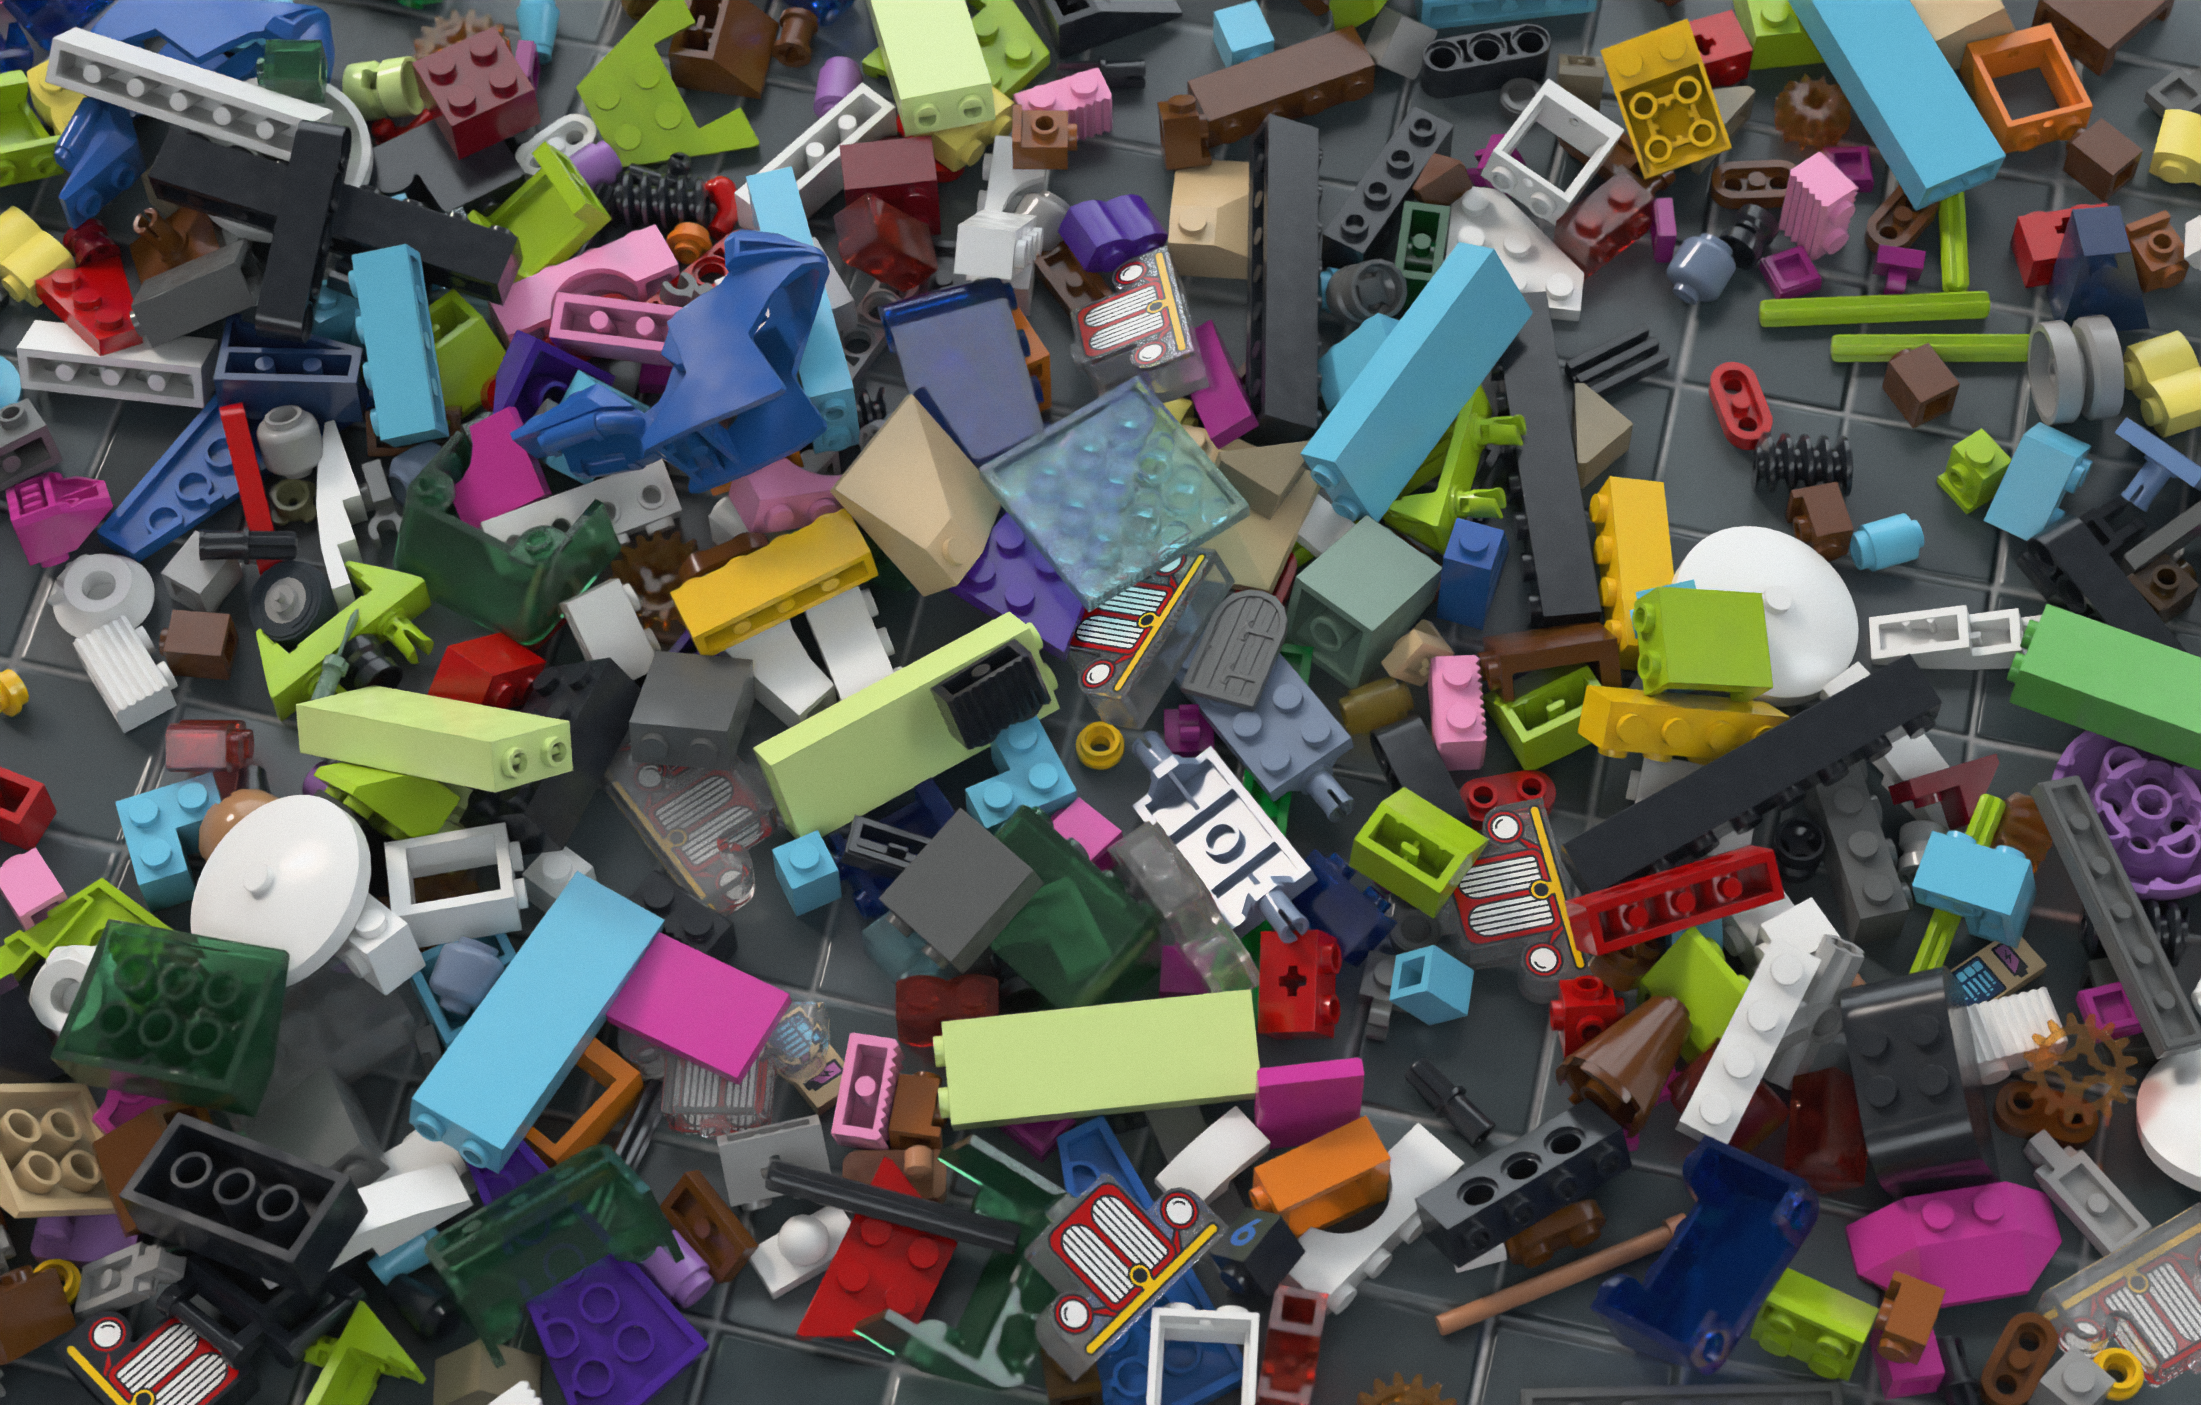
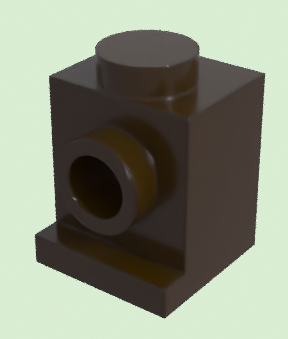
(2167, 586)
(1064, 1390)

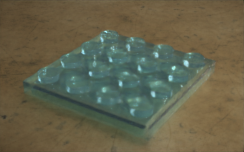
(1114, 492)

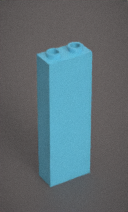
(1904, 95)
(823, 368)
(1417, 383)
(533, 1024)

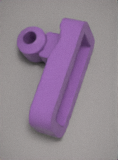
(79, 1238)

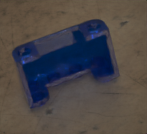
(968, 364)
(1718, 1262)

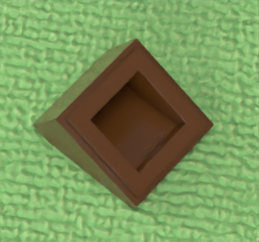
(1442, 181)

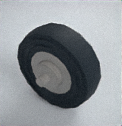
(291, 602)

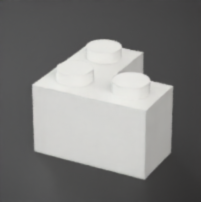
(1752, 930)

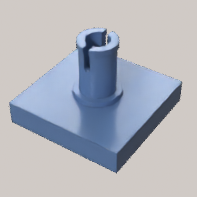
(2161, 464)

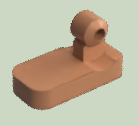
(916, 1163)

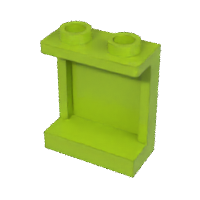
(24, 143)
(549, 213)
(1703, 642)

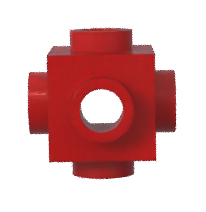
(1583, 1011)

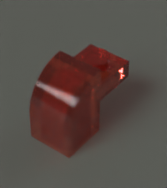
(1292, 1347)

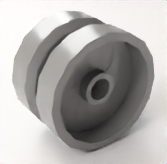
(2076, 370)

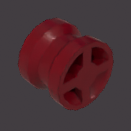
(90, 243)

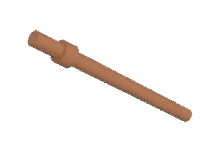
(1558, 1278)

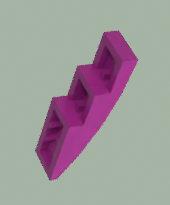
(1224, 404)

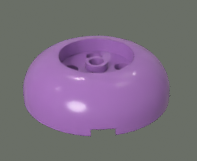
(2149, 797)

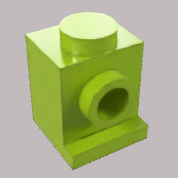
(1974, 471)

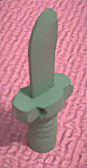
(334, 665)

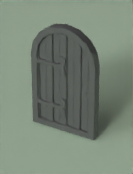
(1238, 650)

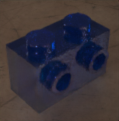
(1343, 908)

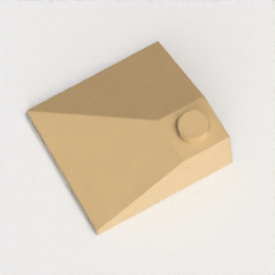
(1210, 220)
(919, 499)
(1256, 546)
(49, 1152)

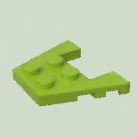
(1007, 44)
(640, 105)
(72, 922)

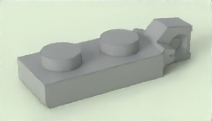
(2085, 1194)
(126, 1278)

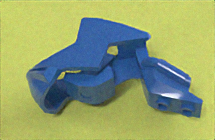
(100, 137)
(716, 374)

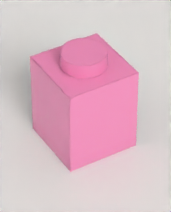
(30, 888)

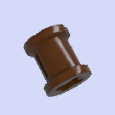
(797, 30)

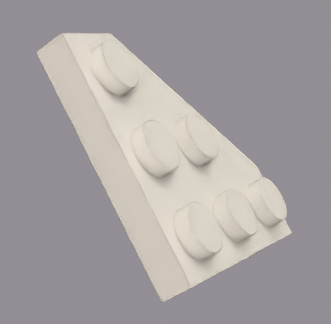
(1533, 261)

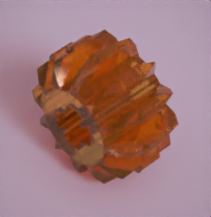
(1812, 113)
(2023, 829)

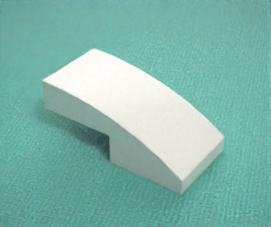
(1215, 1157)

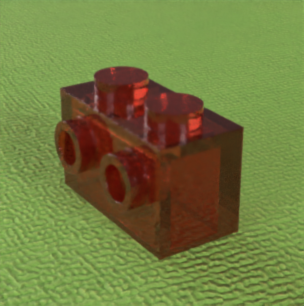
(1604, 223)
(885, 243)
(1825, 1132)

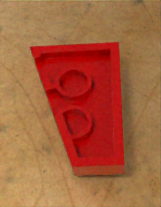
(93, 303)

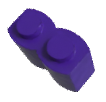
(1111, 232)

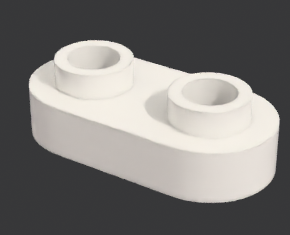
(559, 135)

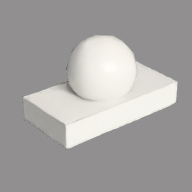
(800, 1250)

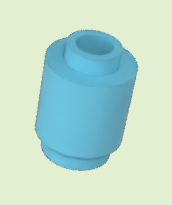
(1886, 542)

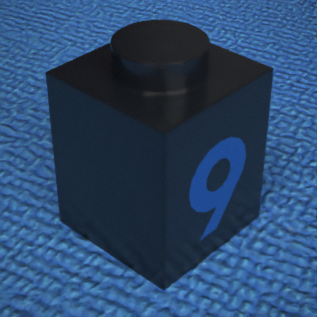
(1256, 1252)

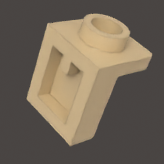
(1413, 652)

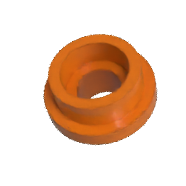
(688, 242)

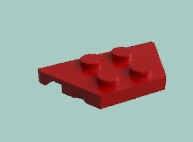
(877, 1270)

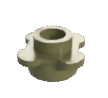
(291, 491)

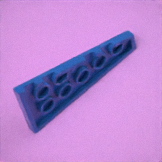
(183, 487)
(1191, 1370)

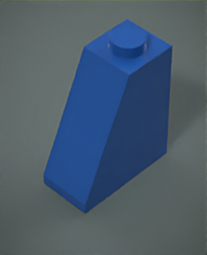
(1471, 572)

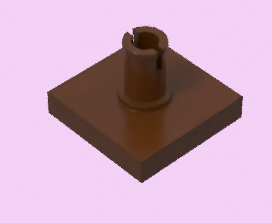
(172, 240)

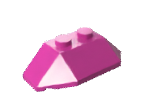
(56, 514)
(1966, 1240)

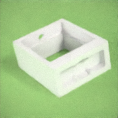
(1554, 110)
(465, 915)
(1184, 1323)

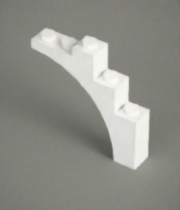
(782, 670)

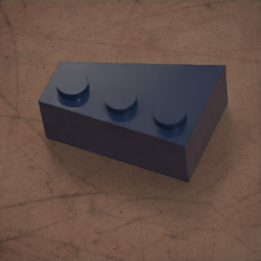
(2097, 272)
(272, 373)

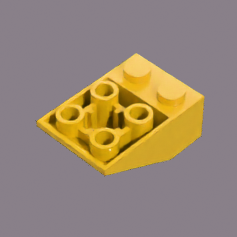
(1666, 99)

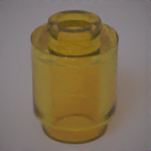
(1375, 705)

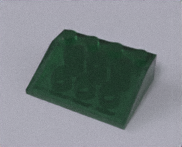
(176, 1018)

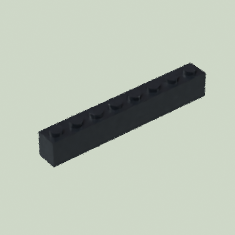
(249, 191)
(1283, 281)
(1545, 477)
(1755, 779)

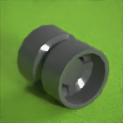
(1365, 290)

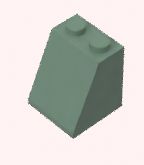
(1360, 600)

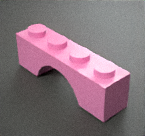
(627, 266)
(783, 497)

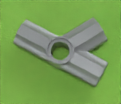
(1819, 1012)

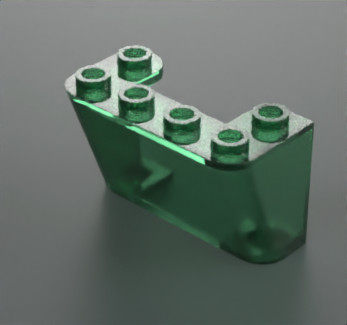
(1080, 932)

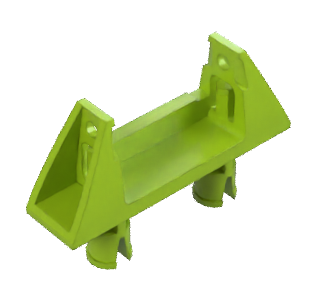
(1432, 516)
(385, 611)
(357, 1361)

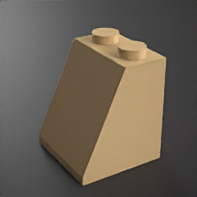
(1962, 22)

